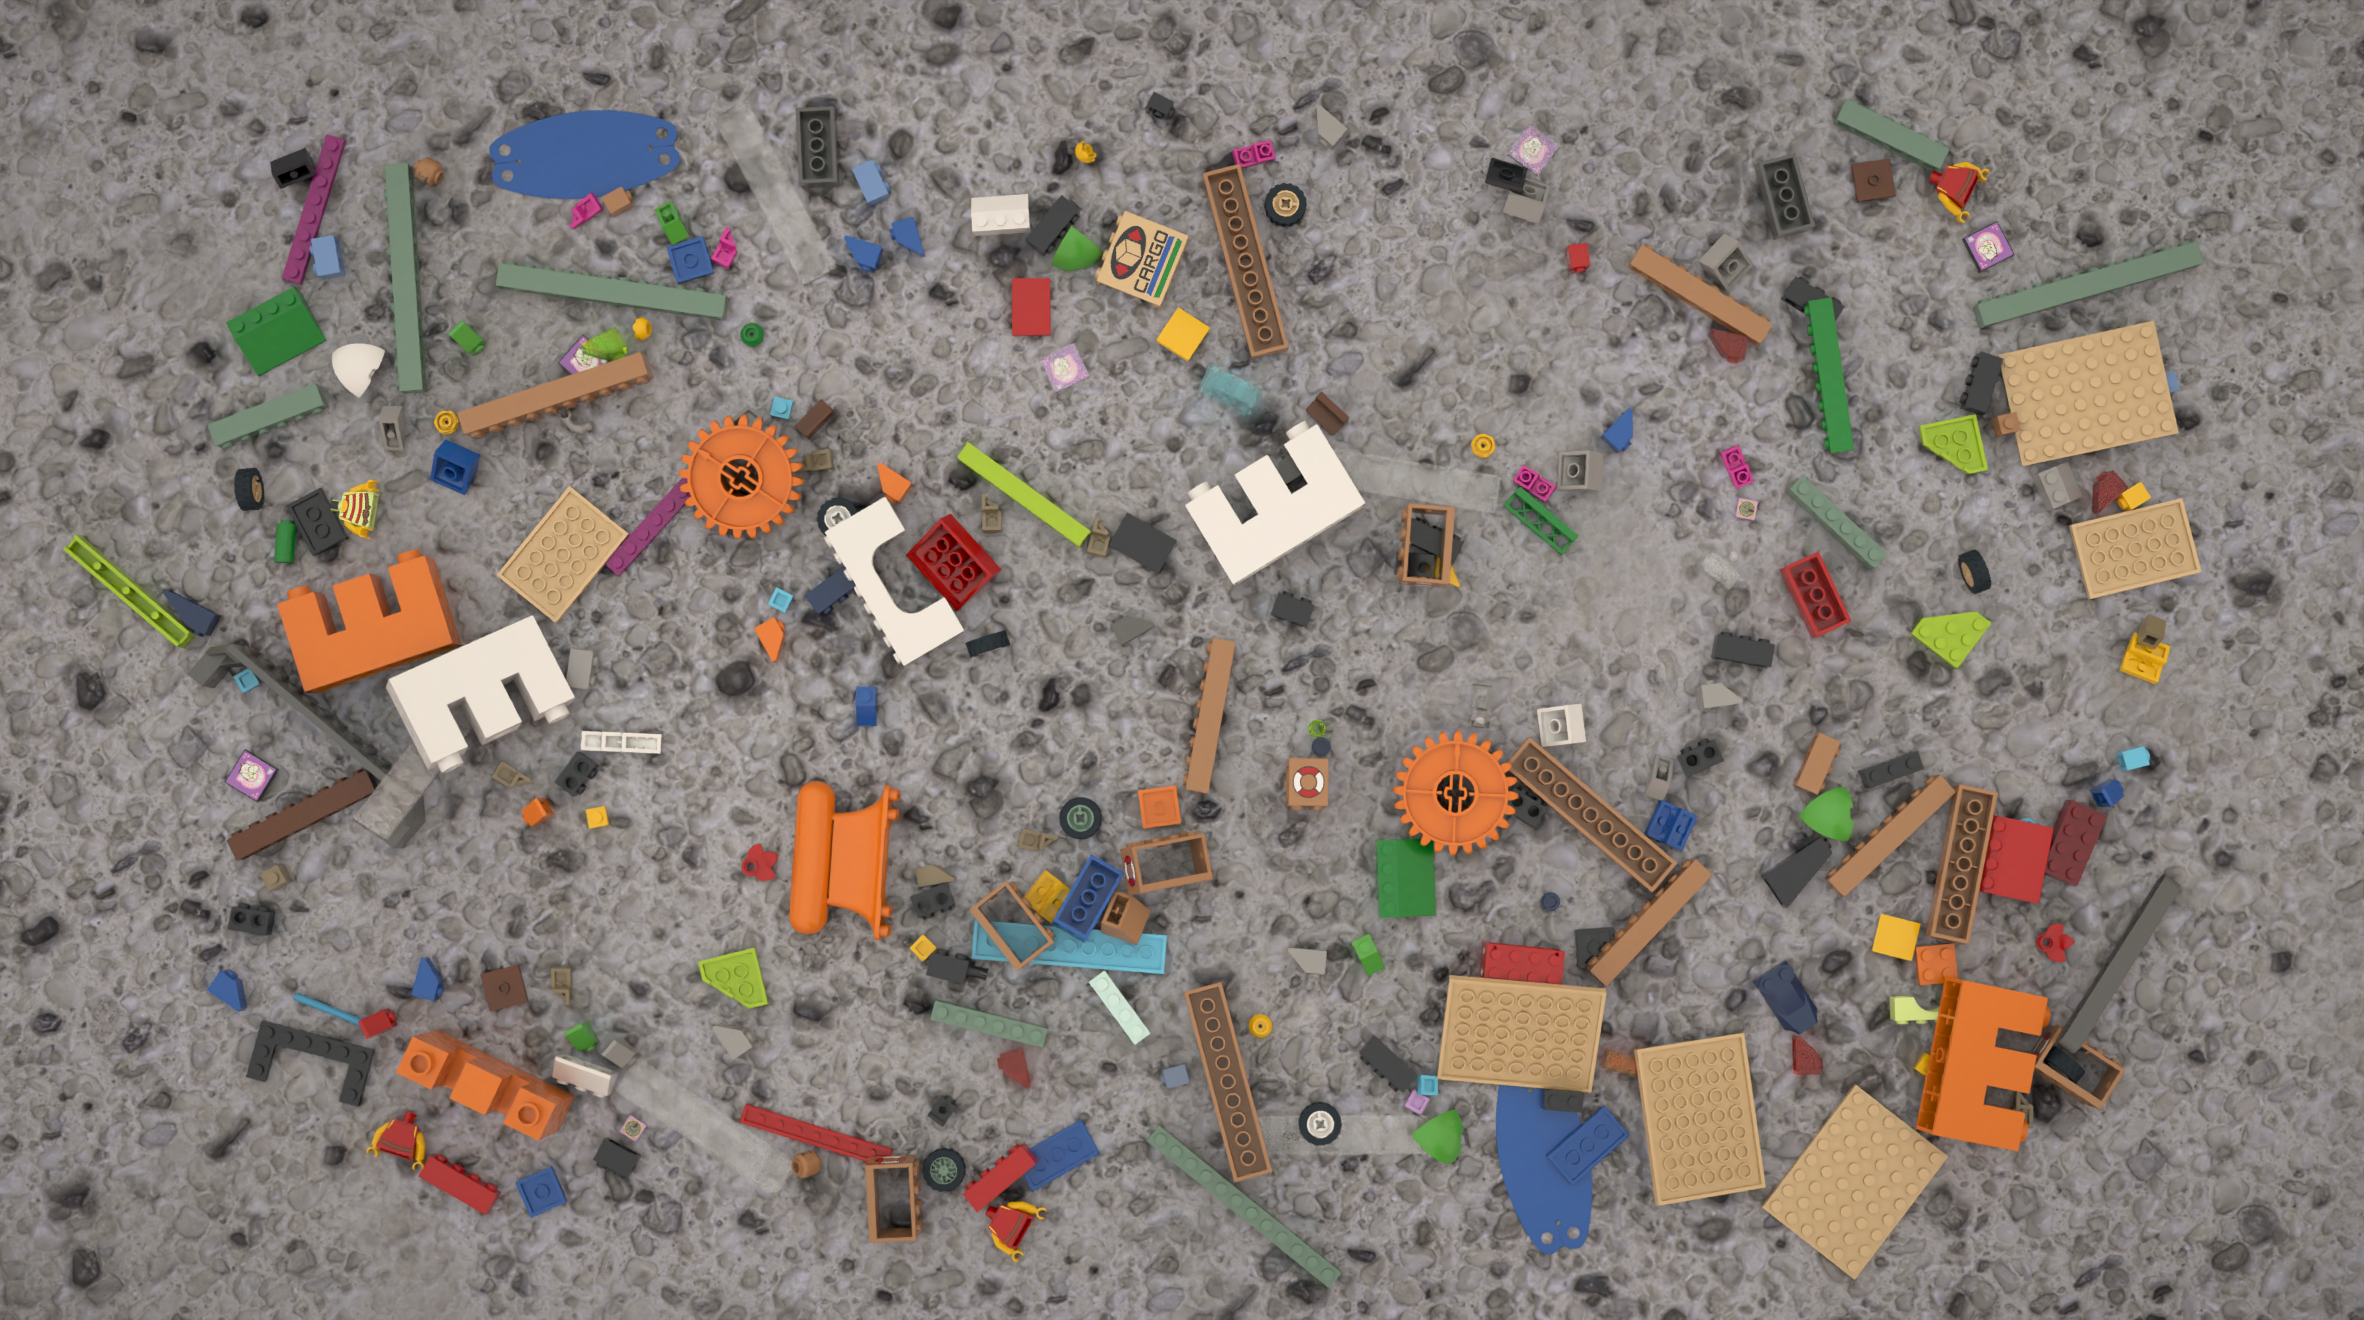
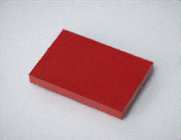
(1031, 307)

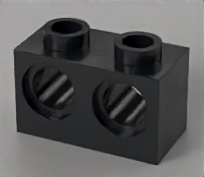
(1416, 561)
(1701, 762)
(573, 770)
(1522, 809)
(931, 896)
(251, 922)

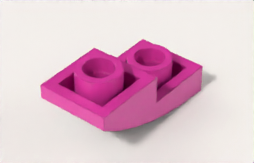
(1254, 154)
(1736, 466)
(1534, 484)

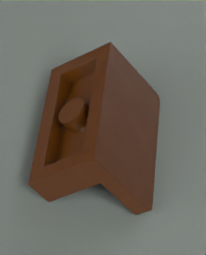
(1327, 413)
(815, 419)

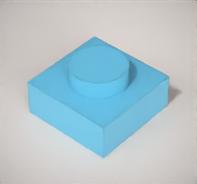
(781, 408)
(781, 600)
(247, 680)
(1427, 1085)

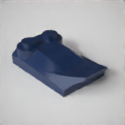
(1787, 998)

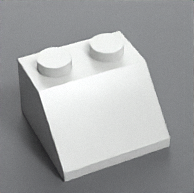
(1561, 725)

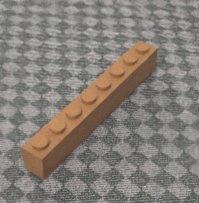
(1699, 294)
(1210, 715)
(1889, 835)
(1648, 921)

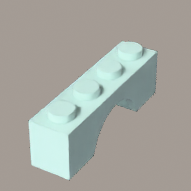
(1119, 1007)

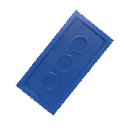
(1588, 1145)
(1060, 1154)

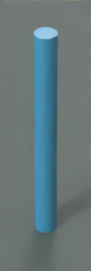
(327, 1009)

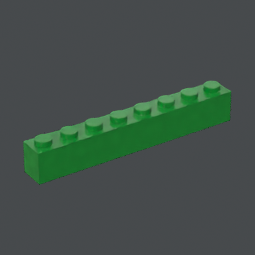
(1829, 374)

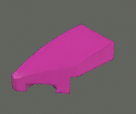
(585, 210)
(725, 251)

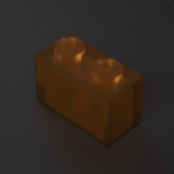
(1619, 1062)

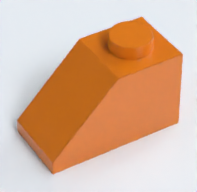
(893, 484)
(772, 637)
(537, 812)

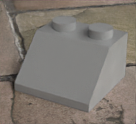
(1528, 204)
(1726, 262)
(1580, 471)
(2057, 486)
(1715, 695)
(735, 1039)

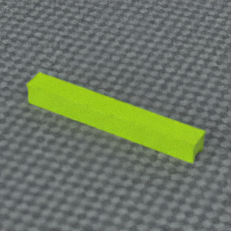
(1023, 495)
(129, 591)

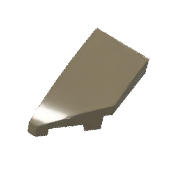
(817, 461)
(990, 516)
(1099, 539)
(509, 775)
(1034, 840)
(933, 875)
(562, 982)
(2023, 1105)

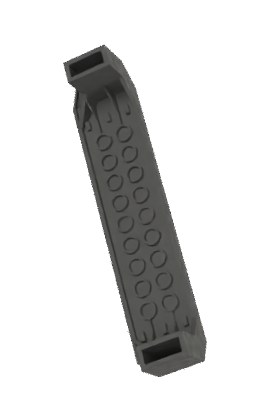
(219, 661)

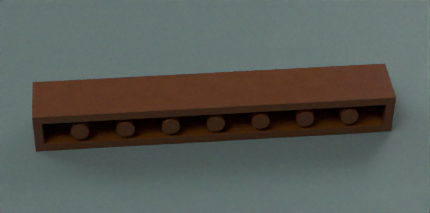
(303, 815)

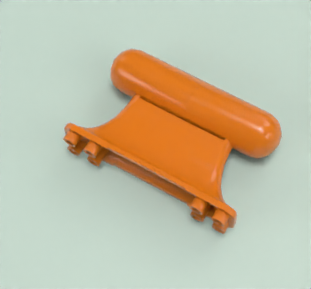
(840, 859)

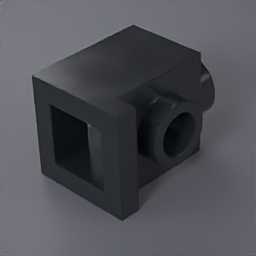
(1160, 106)
(936, 1115)

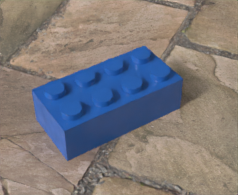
(1087, 898)

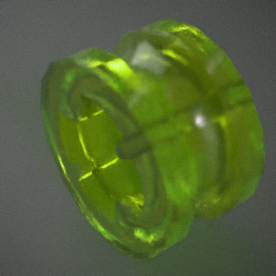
(1312, 732)

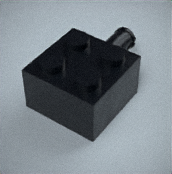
(953, 967)

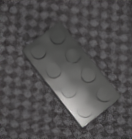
(817, 147)
(1784, 196)

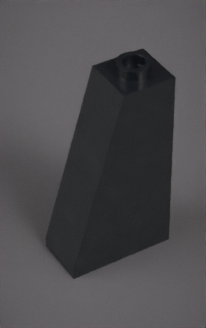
(1795, 871)

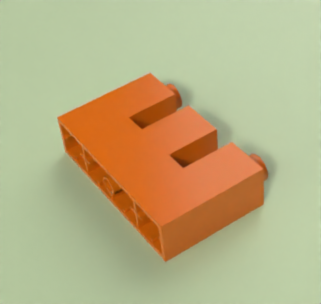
(373, 635)
(1967, 1061)
(486, 1083)

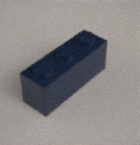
(830, 592)

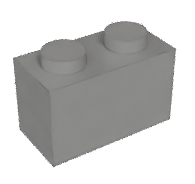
(582, 669)

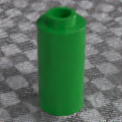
(285, 542)

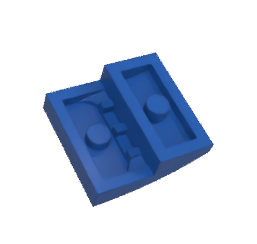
(1670, 825)

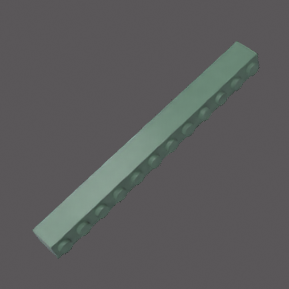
(405, 278)
(2087, 285)
(612, 291)
(1244, 1205)

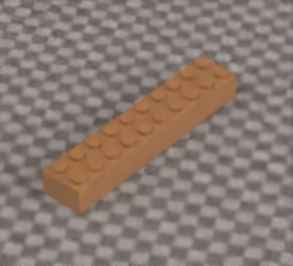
(1245, 262)
(555, 395)
(1590, 815)
(1228, 1082)

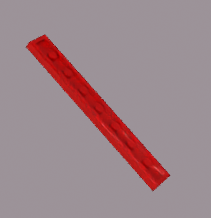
(812, 1134)

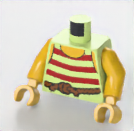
(358, 508)

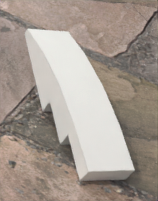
(620, 742)

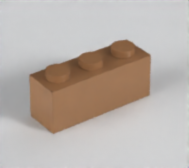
(1817, 764)

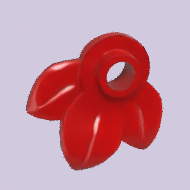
(762, 861)
(2056, 942)

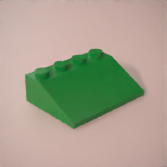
(276, 331)
(1405, 878)

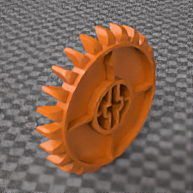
(710, 468)
(1445, 824)

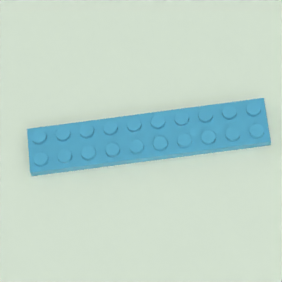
(1097, 952)

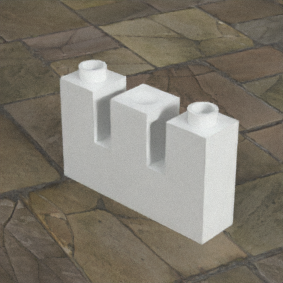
(1282, 517)
(475, 680)

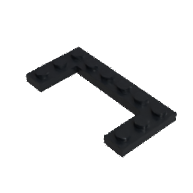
(274, 1034)

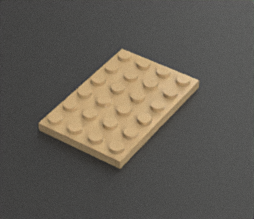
(2135, 548)
(562, 554)

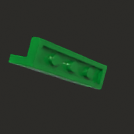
(1544, 514)

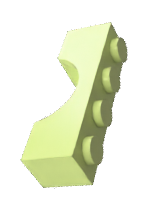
(1906, 1009)

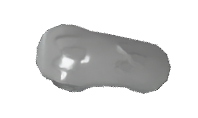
(578, 428)

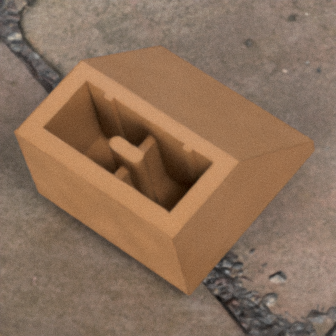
(1125, 918)

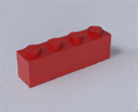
(1000, 1177)
(459, 1183)

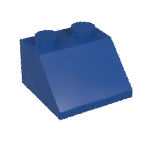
(454, 466)

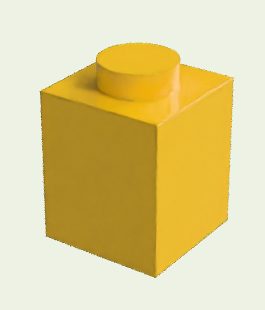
(2133, 497)

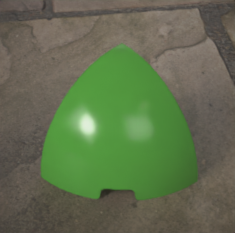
(1076, 252)
(1830, 814)
(1441, 1136)

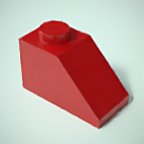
(378, 1023)

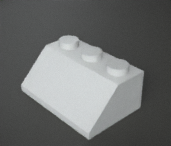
(1000, 215)
(584, 1075)

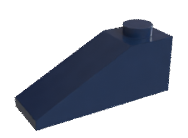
(194, 615)

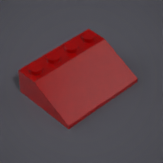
(953, 561)
(2016, 859)

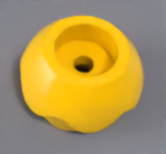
(1085, 152)
(642, 328)
(444, 416)
(1489, 444)
(1254, 1023)

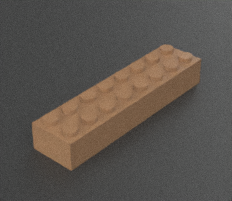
(1961, 864)

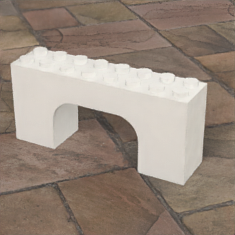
(855, 547)

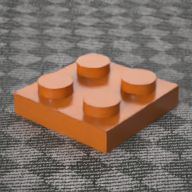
(1159, 807)
(1935, 963)

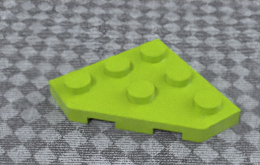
(1956, 442)
(1951, 635)
(736, 976)

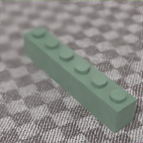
(1890, 135)
(267, 416)
(1836, 523)
(989, 1023)

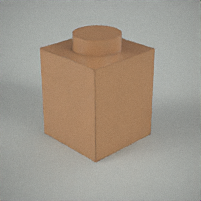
(618, 201)
(2006, 424)

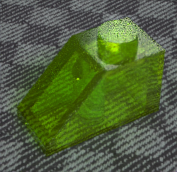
(605, 346)

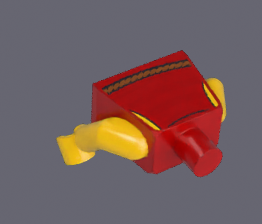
(1957, 186)
(400, 1140)
(1011, 1224)

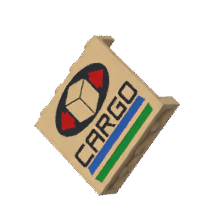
(1142, 258)

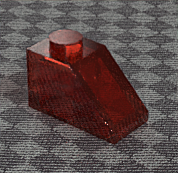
(1729, 345)
(2106, 490)
(1805, 1058)
(1015, 1066)

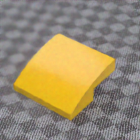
(1183, 334)
(2144, 661)
(1047, 895)
(1896, 937)

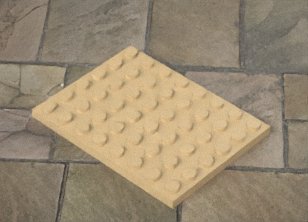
(2088, 393)
(1521, 1033)
(1699, 1118)
(1854, 1181)

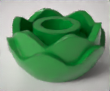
(754, 340)

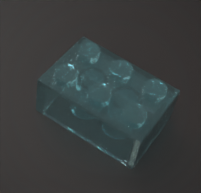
(1230, 389)

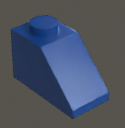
(907, 235)
(865, 253)
(1620, 433)
(866, 706)
(2107, 793)
(428, 981)
(229, 989)

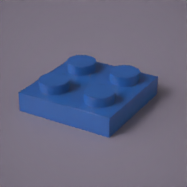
(690, 260)
(541, 1191)

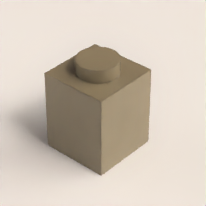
(2151, 631)
(276, 877)

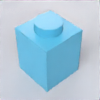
(2133, 758)

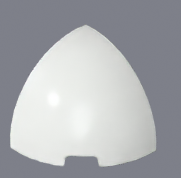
(356, 365)

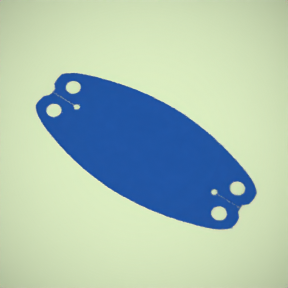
(584, 154)
(1533, 1183)

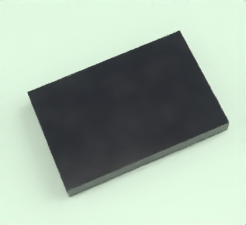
(317, 522)
(1142, 543)

